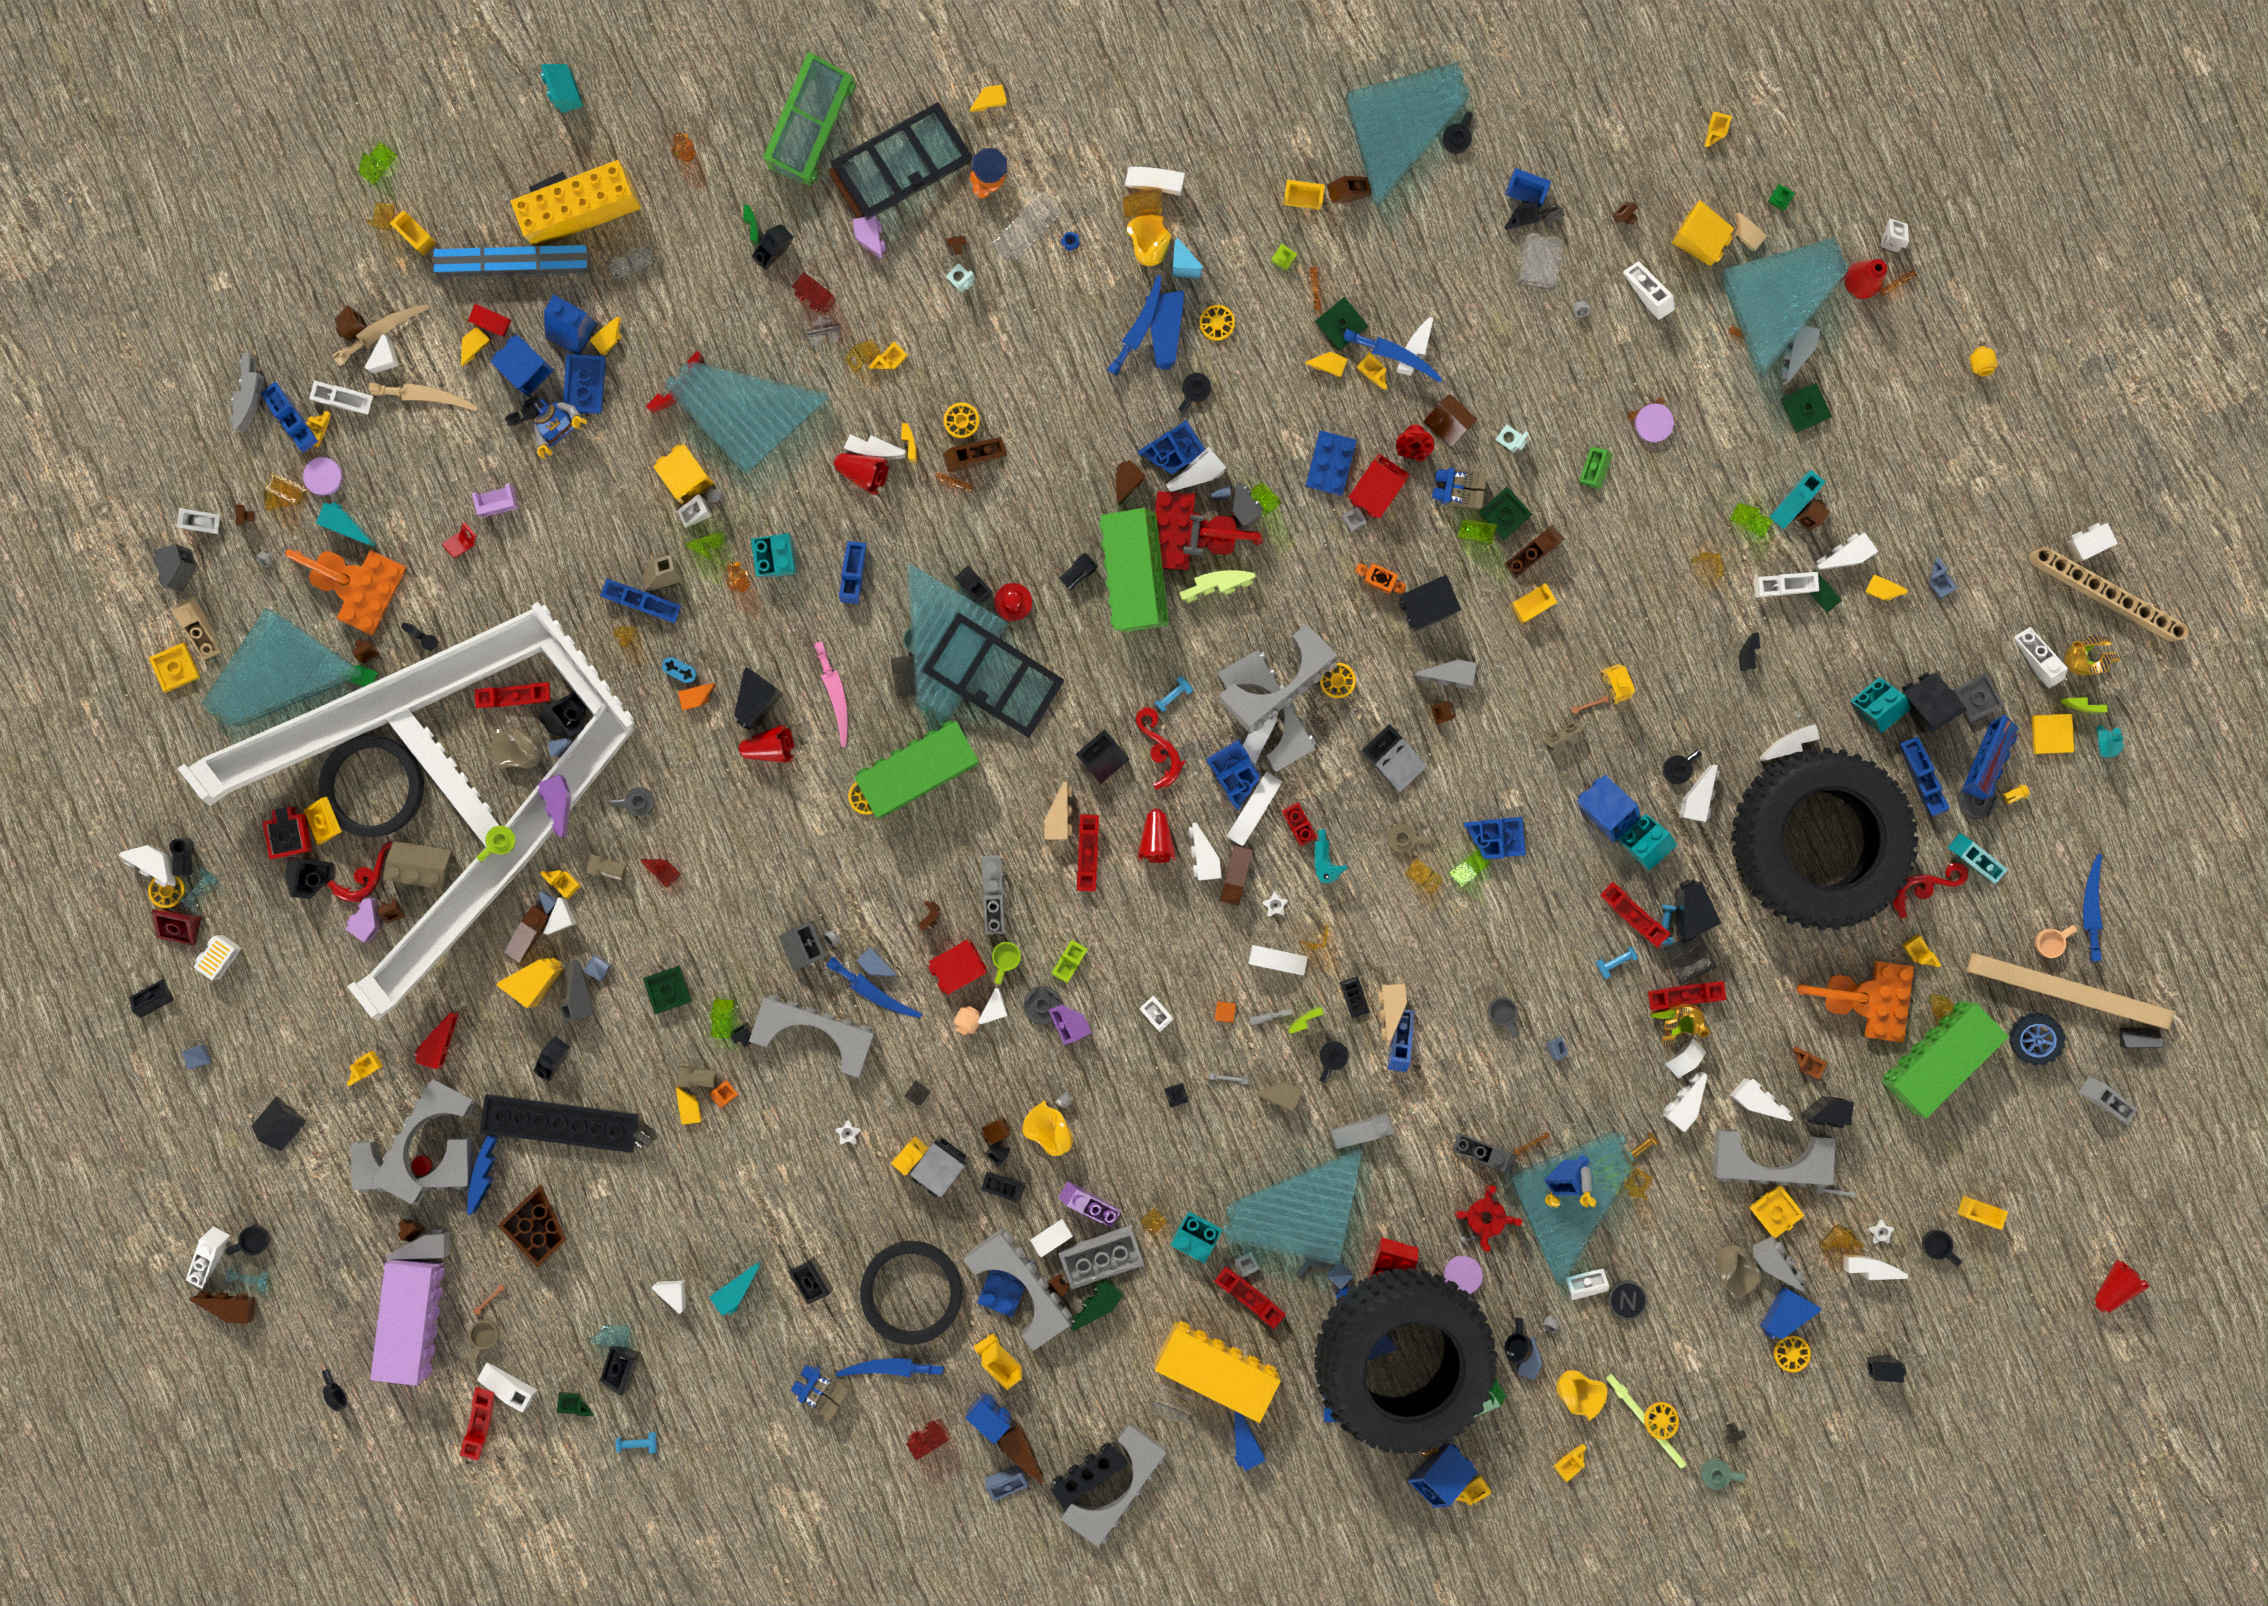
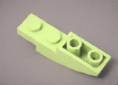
(1224, 580)

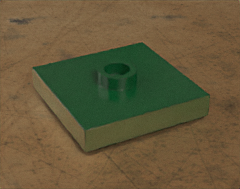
(1337, 320)
(1806, 407)
(1505, 512)
(667, 989)

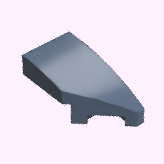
(1940, 580)
(875, 965)
(1532, 1365)

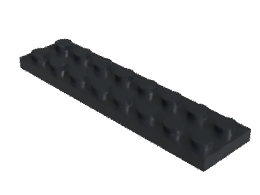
(559, 1123)

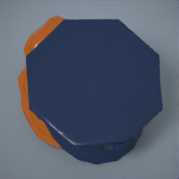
(987, 171)

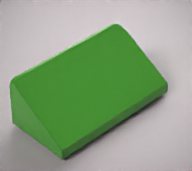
(1596, 467)

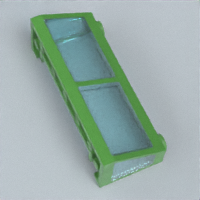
(808, 119)

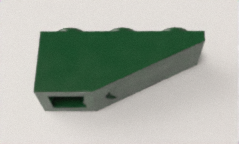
(1100, 1304)

